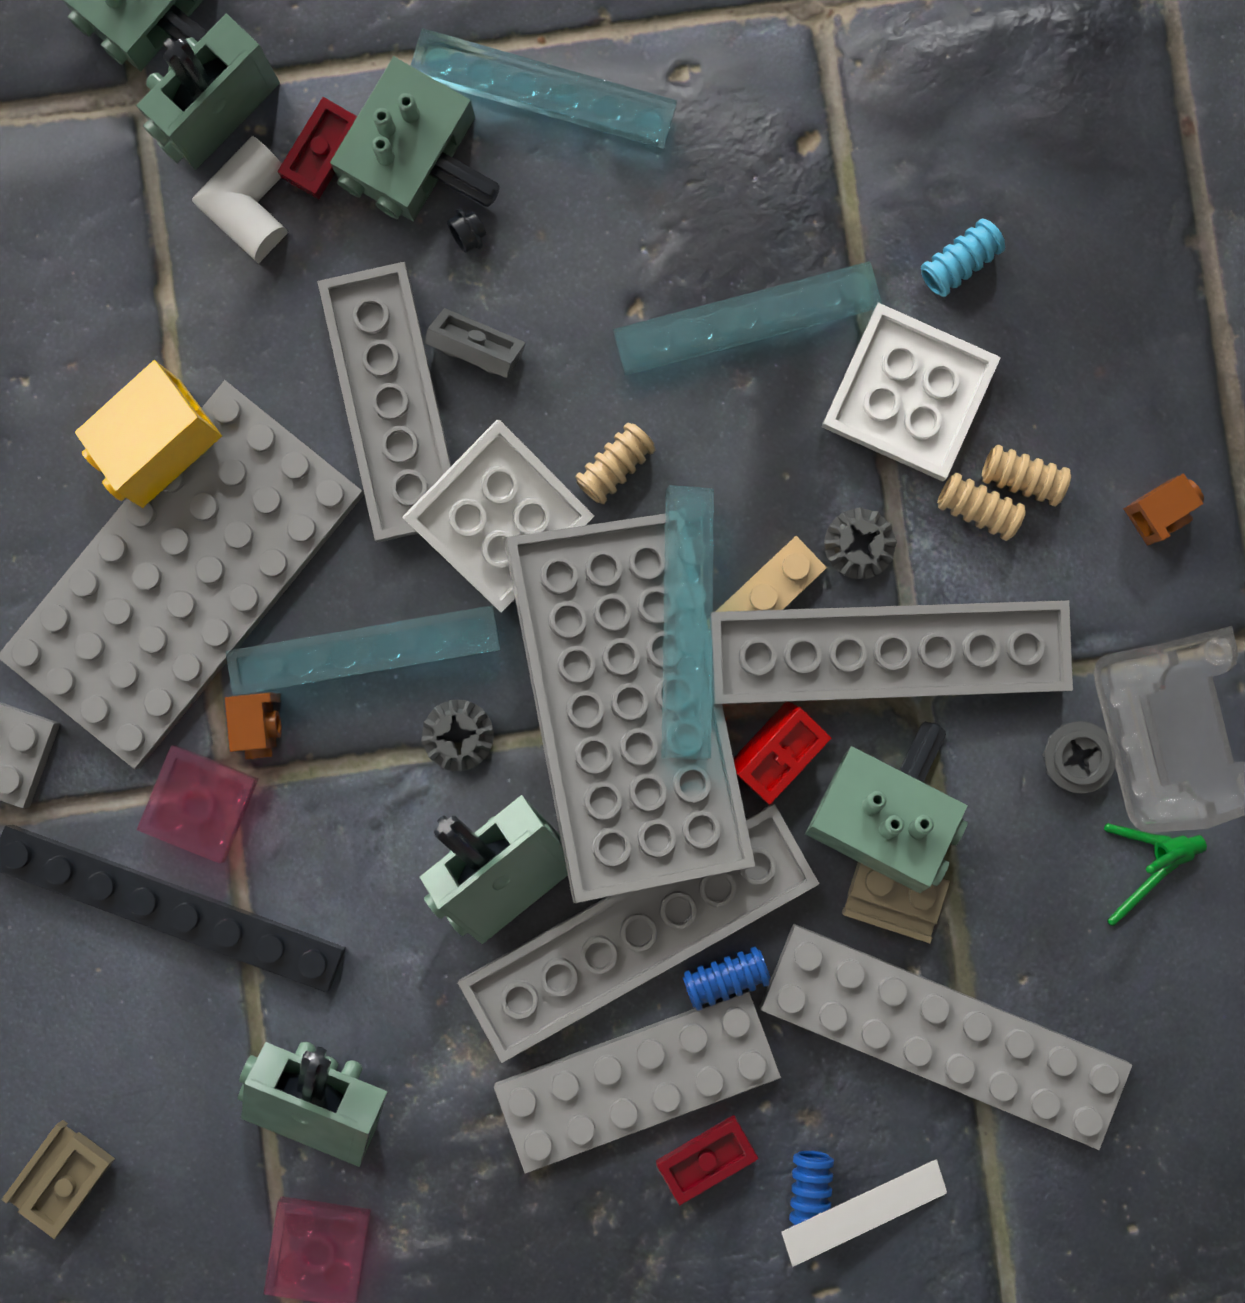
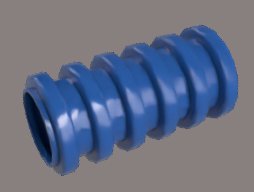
(726, 978)
(811, 1185)

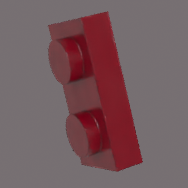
(310, 156)
(706, 1160)

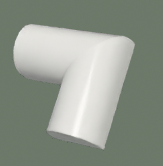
(233, 199)

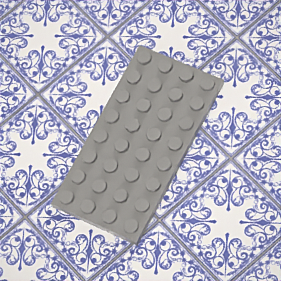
(181, 581)
(596, 675)

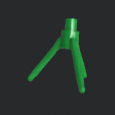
(1169, 855)

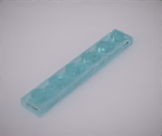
(545, 88)
(747, 318)
(688, 623)
(363, 650)

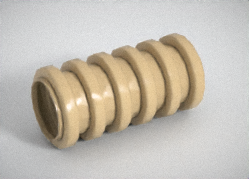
(615, 463)
(1026, 475)
(981, 506)

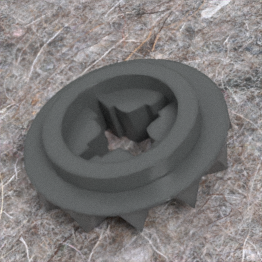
(857, 564)
(474, 748)
(1098, 764)

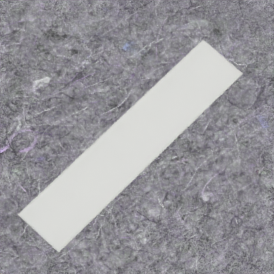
(864, 1212)

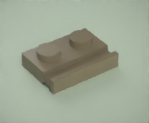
(893, 906)
(58, 1179)

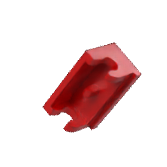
(779, 751)

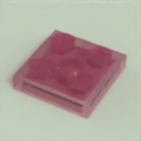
(197, 804)
(317, 1251)

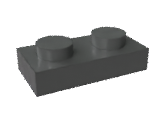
(474, 343)

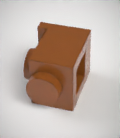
(1165, 508)
(253, 724)

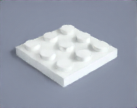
(911, 392)
(492, 495)

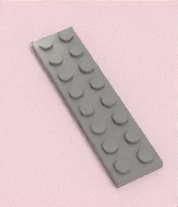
(890, 651)
(630, 941)
(946, 1036)

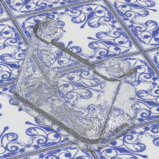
(1172, 732)

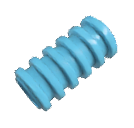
(963, 257)

